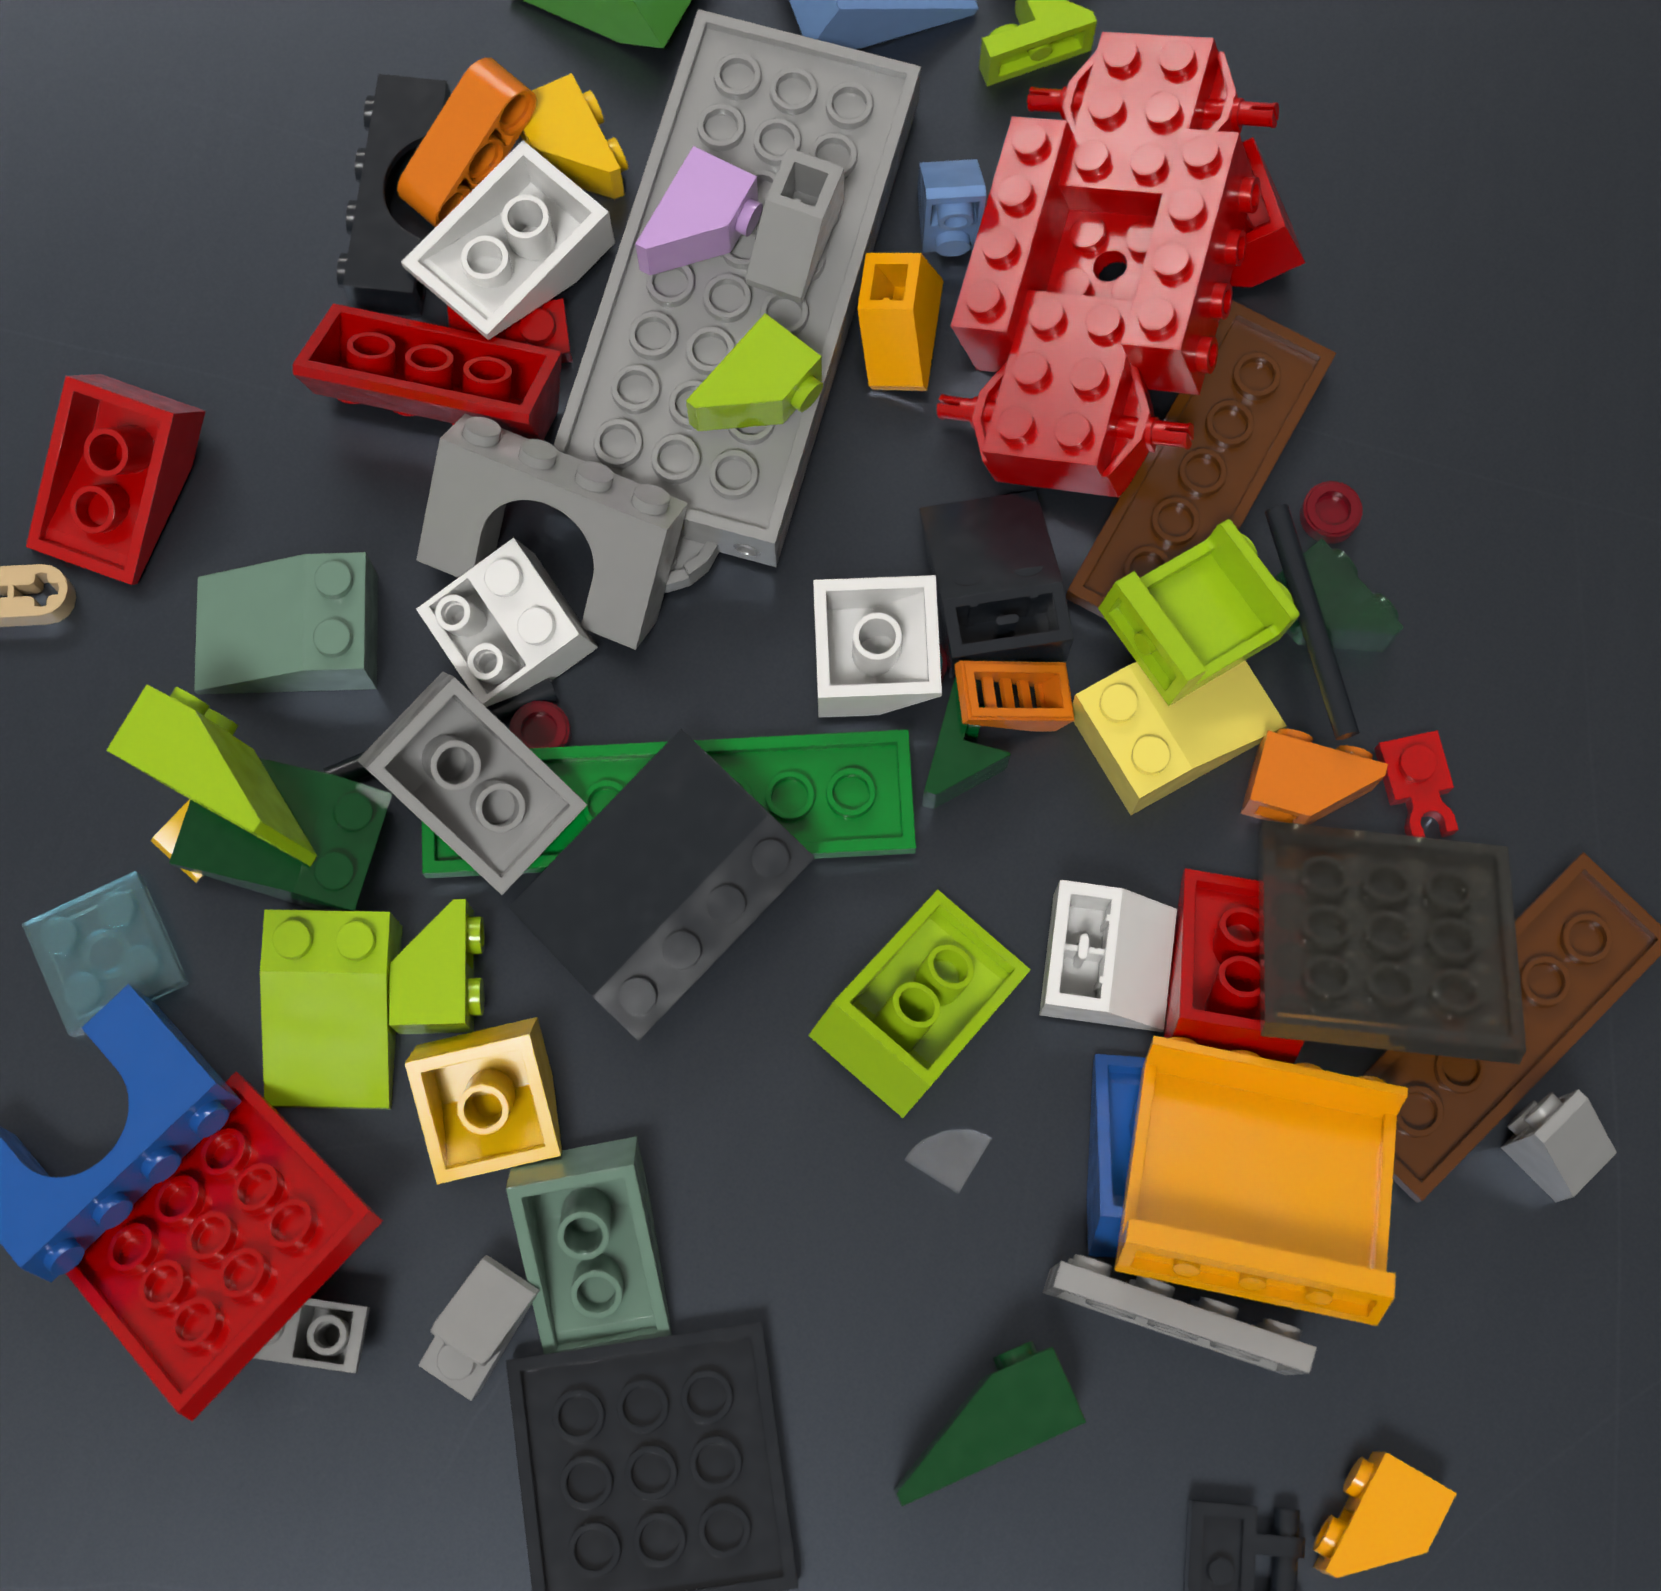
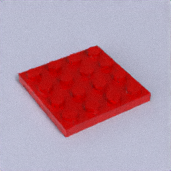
(222, 1252)

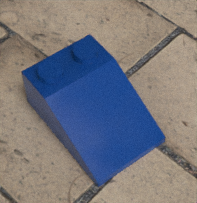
(1110, 1141)

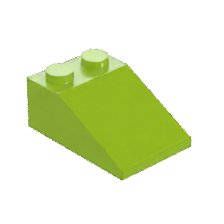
(198, 757)
(918, 1003)
(328, 1008)

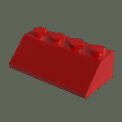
(431, 370)

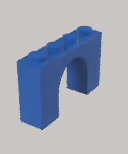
(170, 1110)

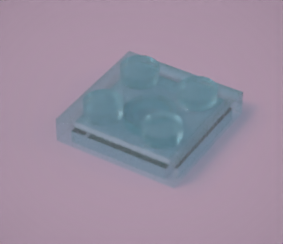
(101, 946)

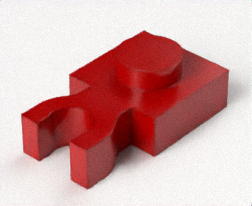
(1418, 776)

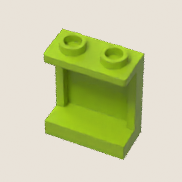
(1199, 612)

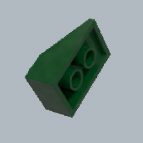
(335, 816)
(1002, 1416)

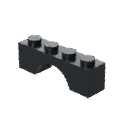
(396, 125)

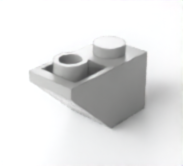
(795, 224)
(1559, 1143)
(320, 1337)

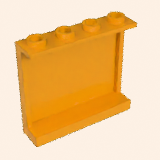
(1262, 1180)

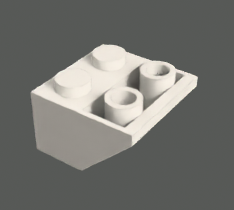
(506, 625)
(1108, 957)

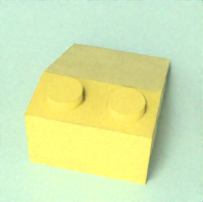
(1161, 747)

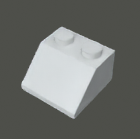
(876, 644)

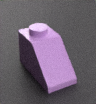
(699, 214)

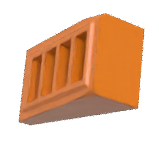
(1050, 686)

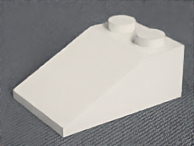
(512, 243)

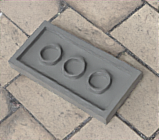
(1199, 1323)

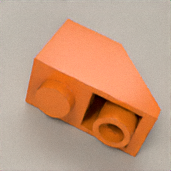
(1305, 780)

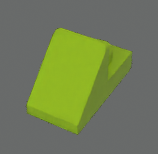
(1046, 35)

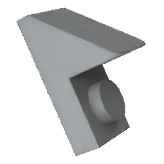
(477, 1327)

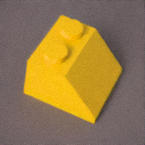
(485, 1100)

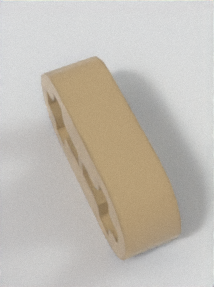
(30, 579)

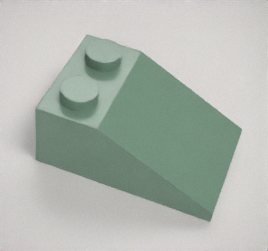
(288, 626)
(590, 1246)

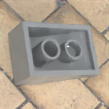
(472, 782)

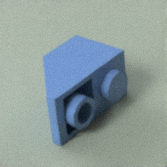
(950, 205)

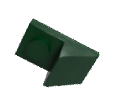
(957, 762)

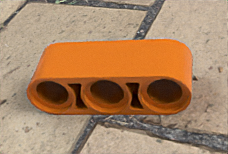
(466, 139)

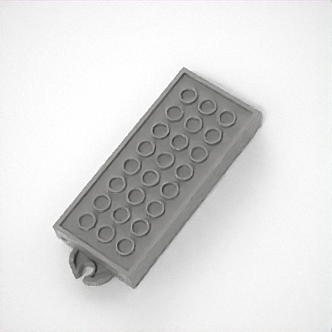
(658, 336)

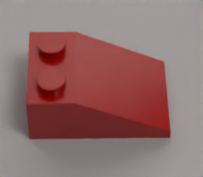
(112, 474)
(1218, 968)

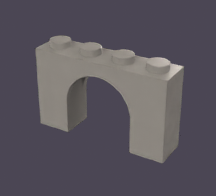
(626, 523)

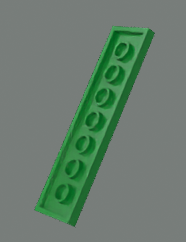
(827, 790)

